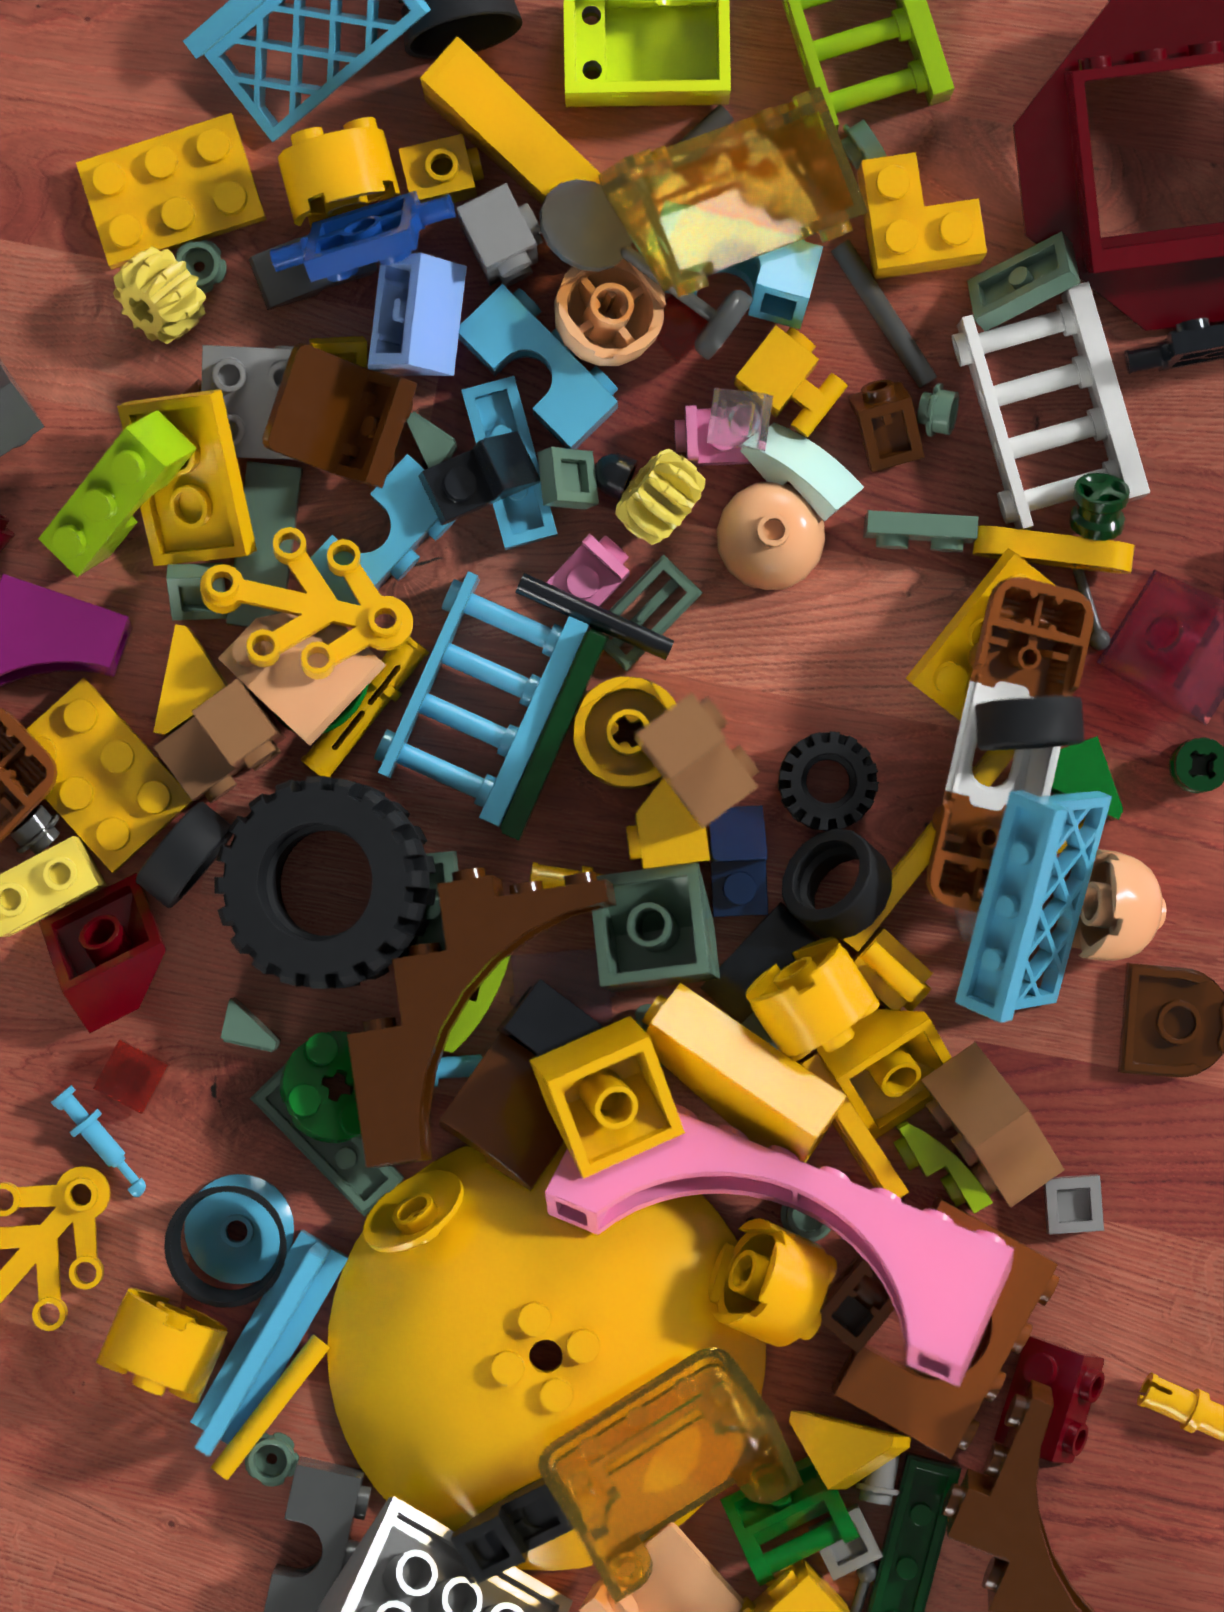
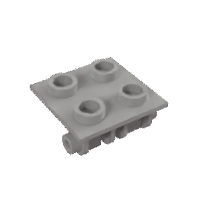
(249, 389)

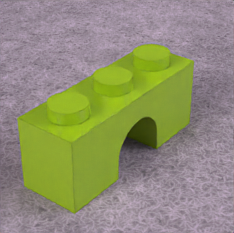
(125, 477)

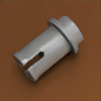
(880, 1484)

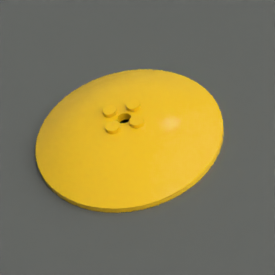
(440, 1339)

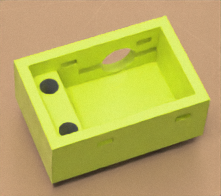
(647, 52)

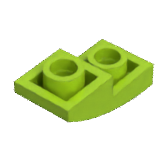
(476, 1009)
(930, 1155)

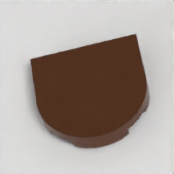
(1170, 1021)

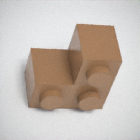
(220, 741)
(695, 759)
(990, 1126)

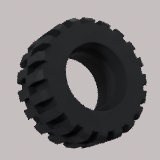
(254, 882)

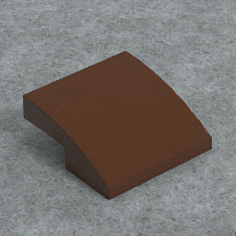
(505, 1114)

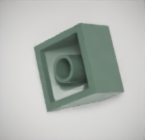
(656, 930)

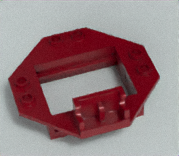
(1146, 275)

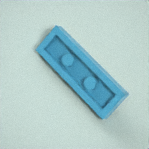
(498, 410)

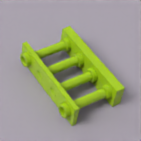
(908, 22)

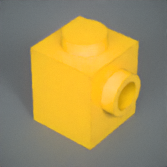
(442, 169)

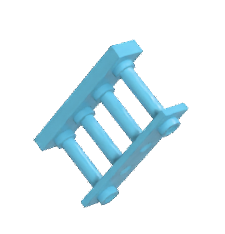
(512, 742)

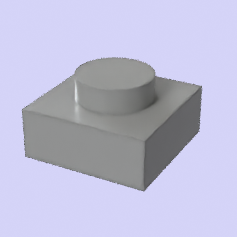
(1073, 1204)
(848, 1557)

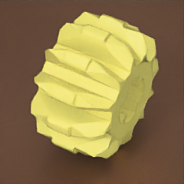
(159, 295)
(660, 496)

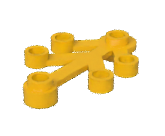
(314, 608)
(40, 1242)

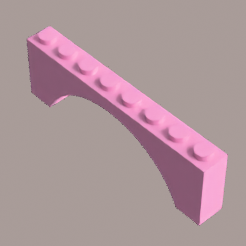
(933, 1270)

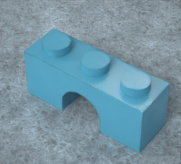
(780, 282)
(508, 330)
(411, 523)

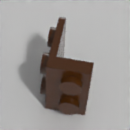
(338, 415)

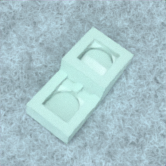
(807, 467)

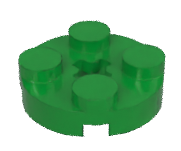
(308, 1099)

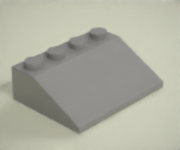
(414, 1567)

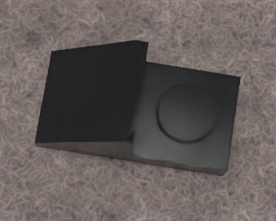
(479, 477)

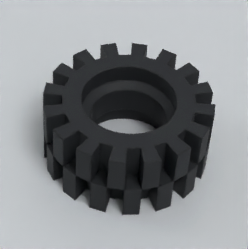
(861, 774)

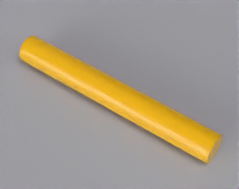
(270, 1407)

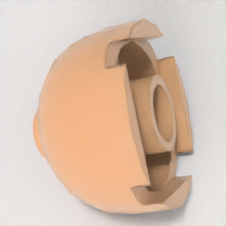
(609, 313)
(770, 536)
(1119, 908)

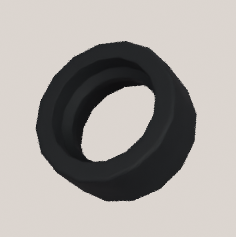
(1029, 723)
(184, 854)
(862, 902)

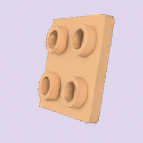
(678, 1583)

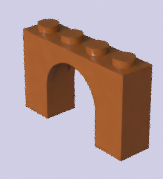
(933, 1408)

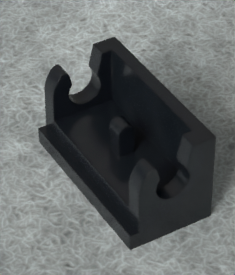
(546, 1020)

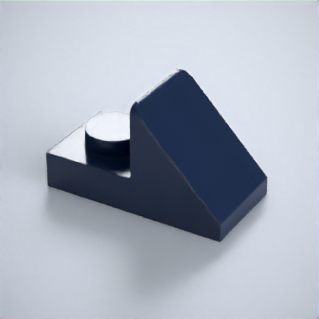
(739, 862)

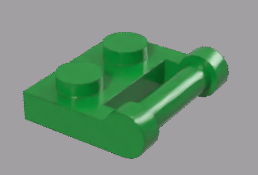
(760, 1523)

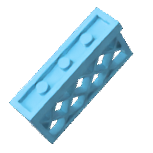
(239, 17)
(1011, 914)
(268, 1339)

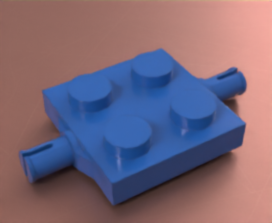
(363, 236)

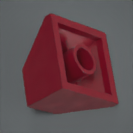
(105, 952)

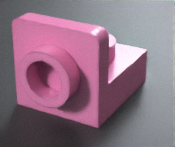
(692, 438)
(592, 570)

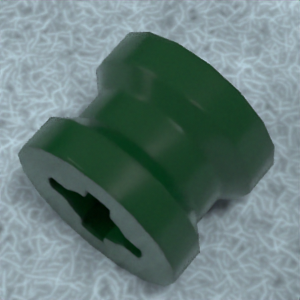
(1099, 506)
(1191, 772)

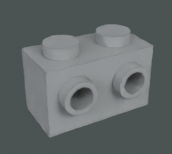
(501, 235)

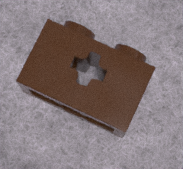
(856, 1304)

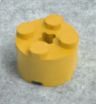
(337, 170)
(597, 725)
(812, 999)
(771, 1284)
(162, 1345)

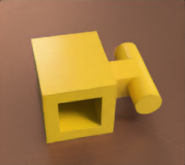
(781, 370)
(893, 972)

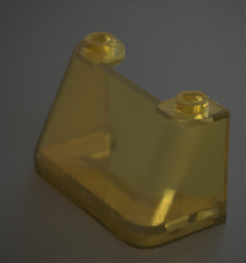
(736, 192)
(662, 1458)

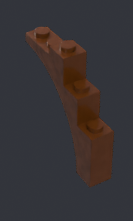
(482, 927)
(1004, 1517)

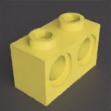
(47, 885)

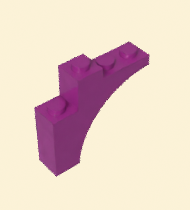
(56, 633)

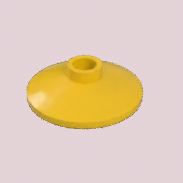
(413, 1211)

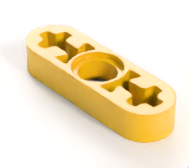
(1055, 549)

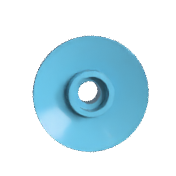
(230, 1259)

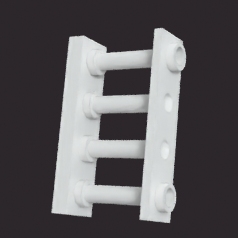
(1090, 369)

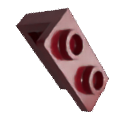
(1075, 1385)

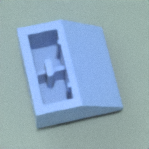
(417, 317)

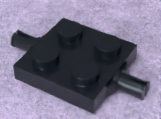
(1188, 345)

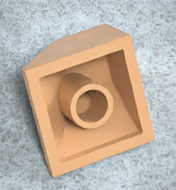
(298, 700)

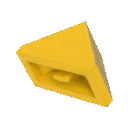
(187, 682)
(845, 1449)

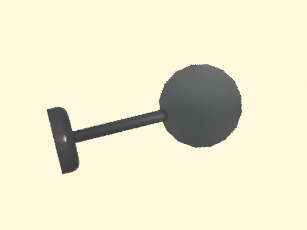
(591, 238)

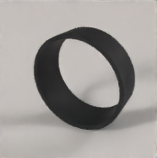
(475, 22)
(196, 1287)

